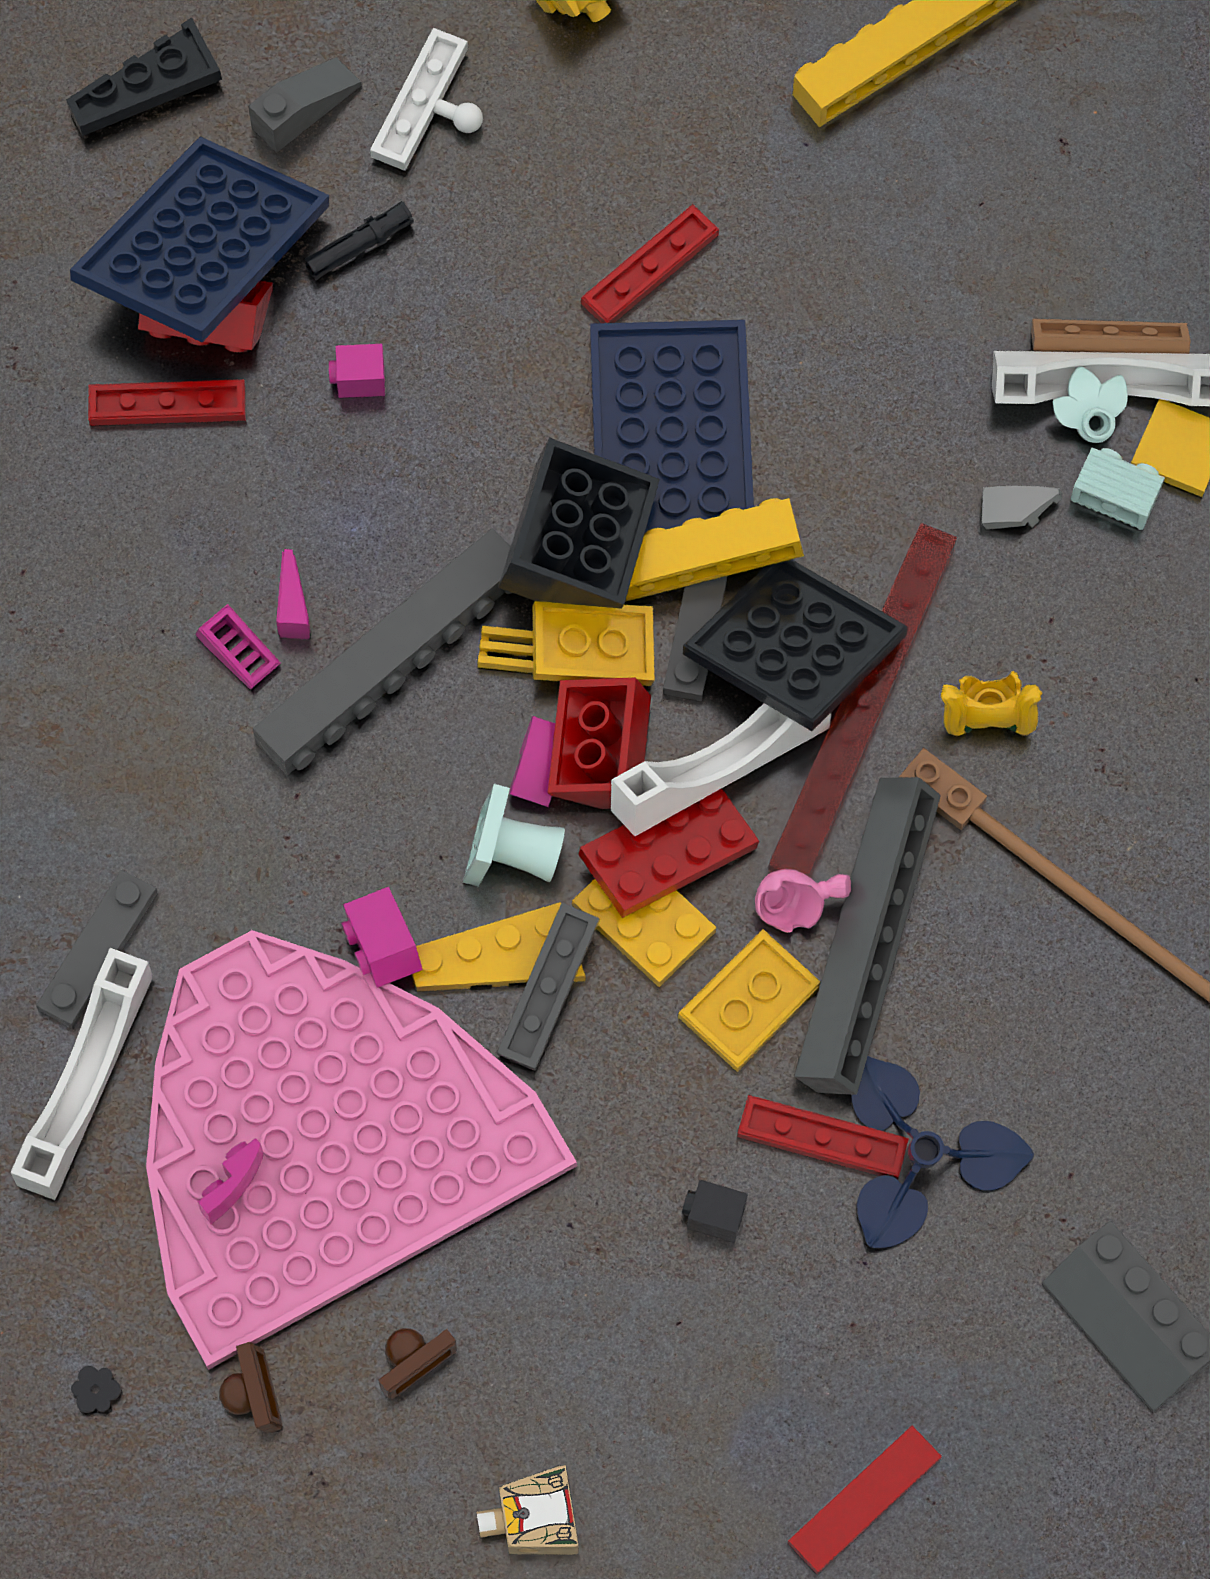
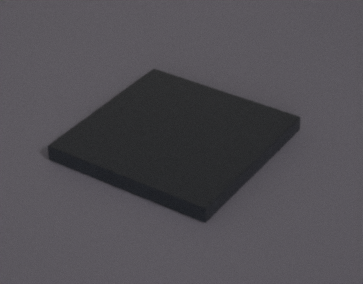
(795, 641)

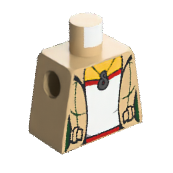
(534, 1515)

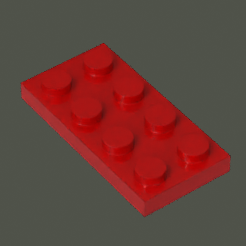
(668, 855)

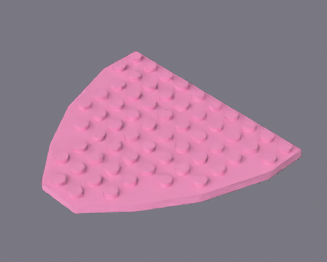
(370, 1124)

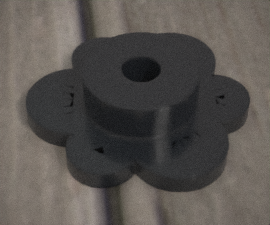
(89, 1379)

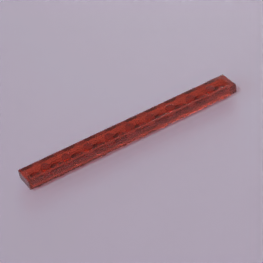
(861, 708)

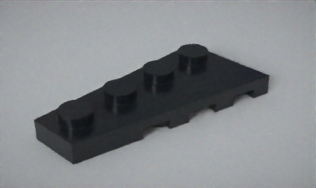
(162, 74)

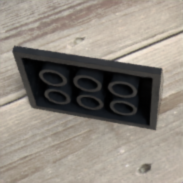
(579, 529)

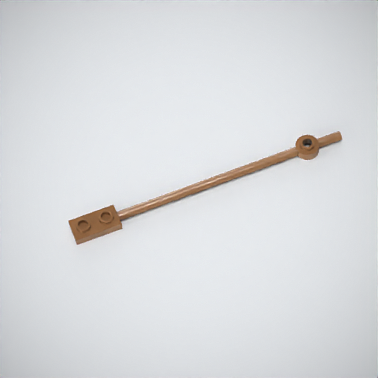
(963, 803)

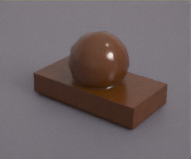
(413, 1358)
(252, 1389)

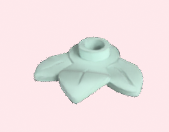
(1089, 399)

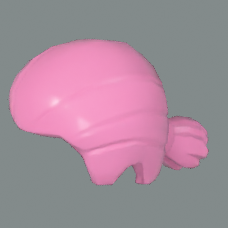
(795, 900)

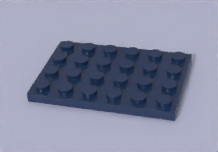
(200, 239)
(678, 410)

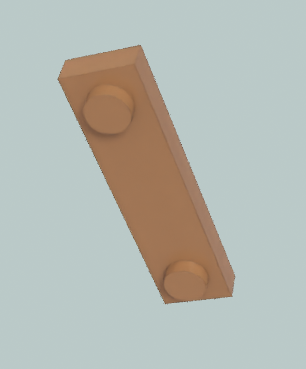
(1109, 336)

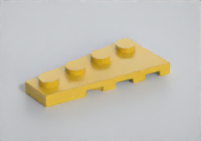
(487, 954)

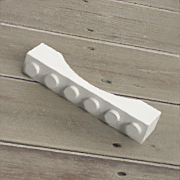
(1044, 376)
(662, 789)
(61, 1126)

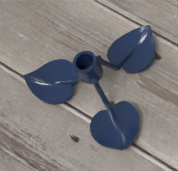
(890, 1209)

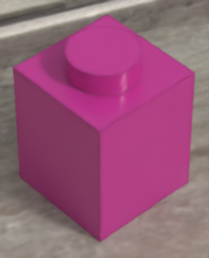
(358, 370)

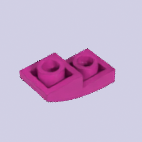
(533, 769)
(240, 1169)

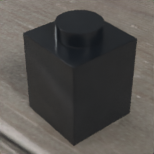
(715, 1210)

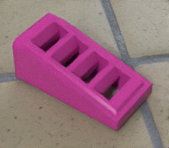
(291, 610)
(238, 627)

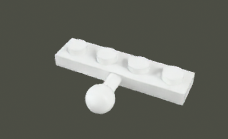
(423, 98)

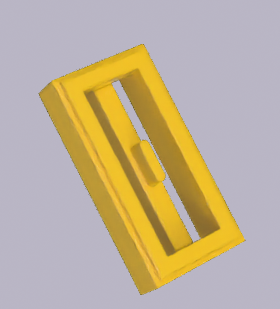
(508, 635)

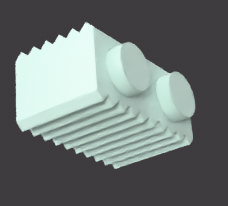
(1117, 487)

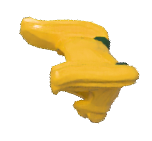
(990, 705)

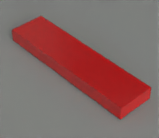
(650, 266)
(167, 402)
(822, 1137)
(864, 1499)

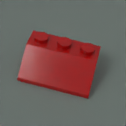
(237, 331)
(597, 737)

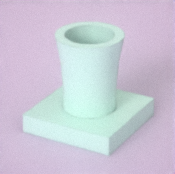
(511, 842)

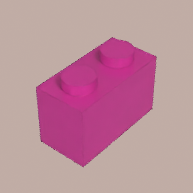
(381, 936)

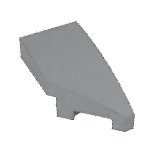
(1016, 505)

